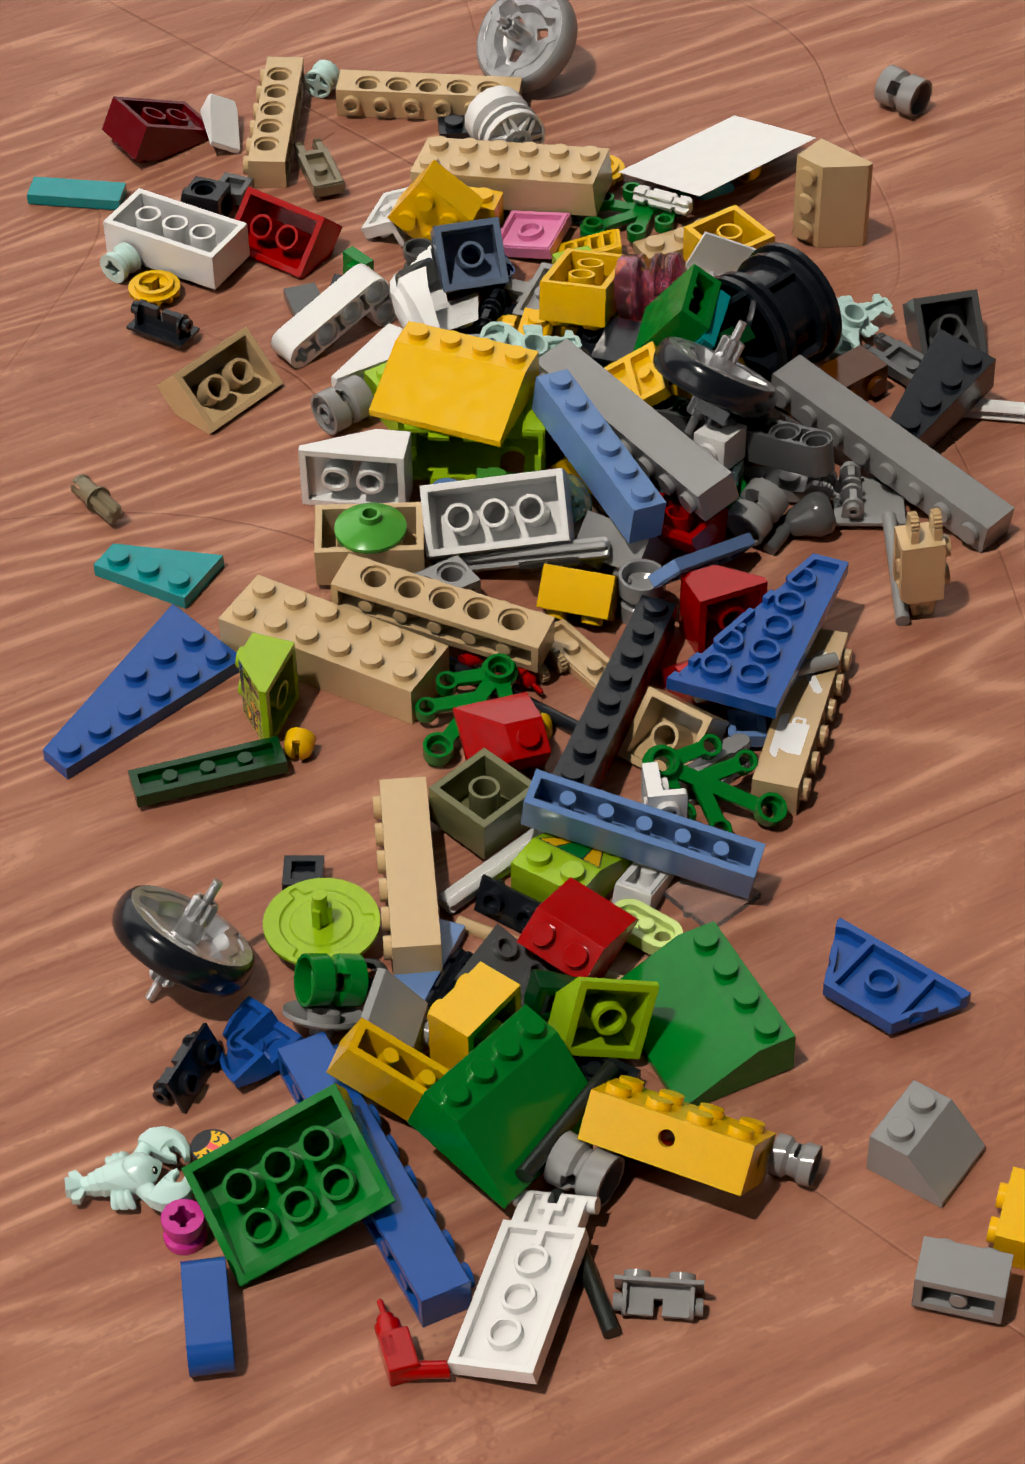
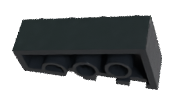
(944, 388)

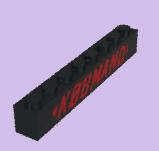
(618, 693)

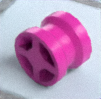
(193, 1231)

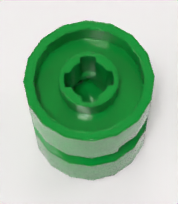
(331, 980)

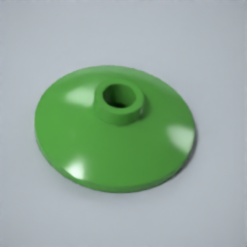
(370, 528)

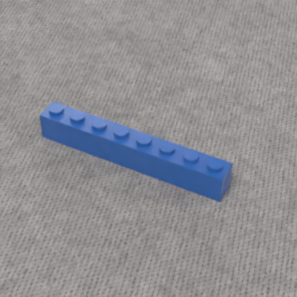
(406, 1230)

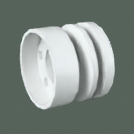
(503, 115)

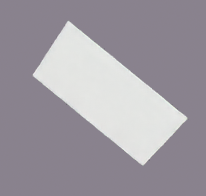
(717, 155)

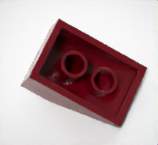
(153, 127)

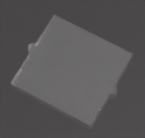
(707, 903)

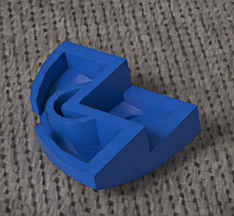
(253, 1042)

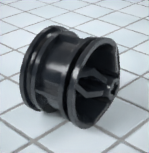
(785, 305)

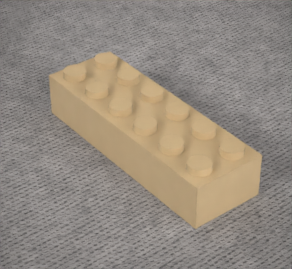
(527, 173)
(340, 647)

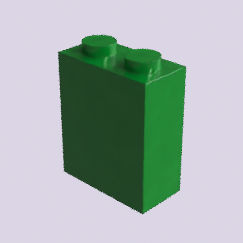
(681, 309)

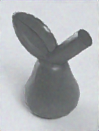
(808, 517)

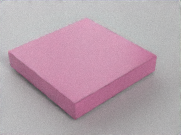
(534, 233)

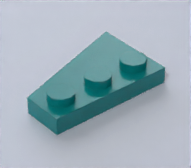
(159, 572)

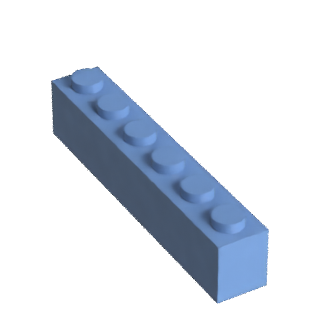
(598, 456)
(642, 833)

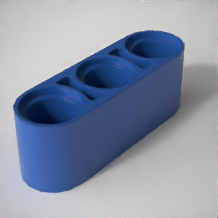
(207, 1316)

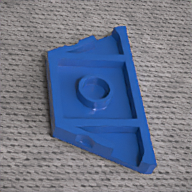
(885, 983)

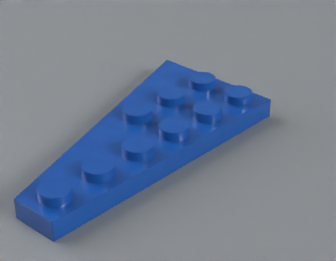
(766, 646)
(155, 679)

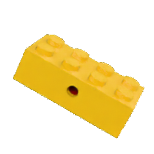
(677, 1134)

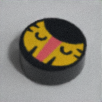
(207, 1142)

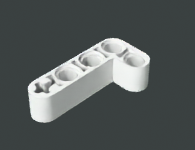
(334, 312)

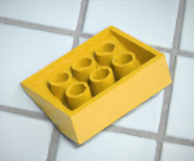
(455, 383)

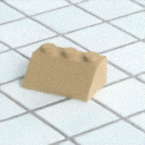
(831, 196)
(221, 382)

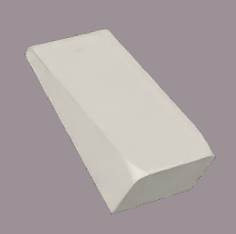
(221, 123)
(642, 884)

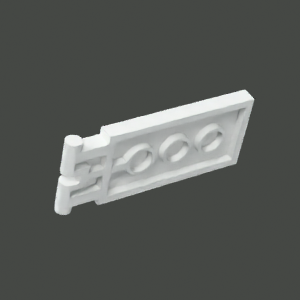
(524, 1288)

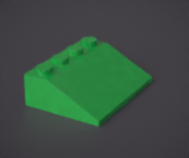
(710, 1019)
(501, 1103)
(290, 1183)

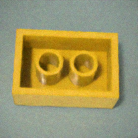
(579, 289)

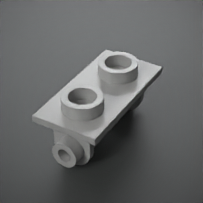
(641, 1291)

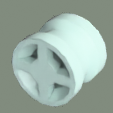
(321, 78)
(120, 262)

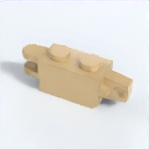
(921, 561)

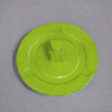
(321, 918)

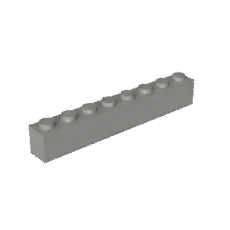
(652, 440)
(892, 453)

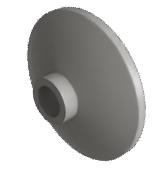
(320, 1019)

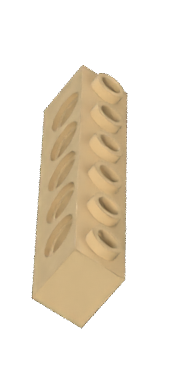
(411, 94)
(275, 122)
(444, 612)

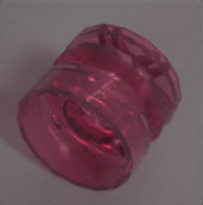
(641, 281)

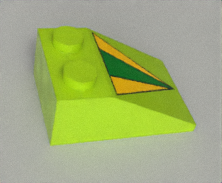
(552, 860)

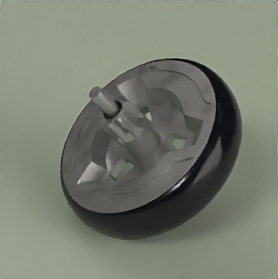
(715, 376)
(183, 940)

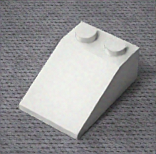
(357, 468)

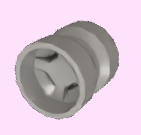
(795, 1159)

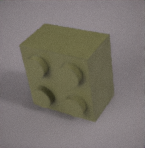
(480, 803)

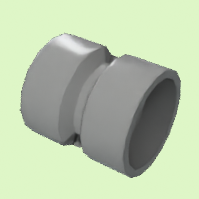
(903, 91)
(342, 404)
(757, 510)
(634, 583)
(579, 1167)

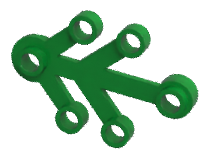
(631, 212)
(488, 682)
(707, 782)

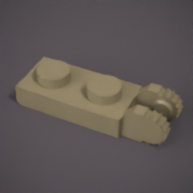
(319, 169)

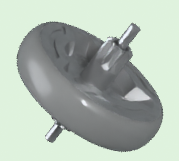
(541, 57)

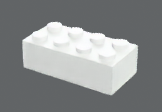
(179, 237)
(497, 513)

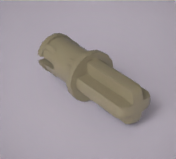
(97, 498)

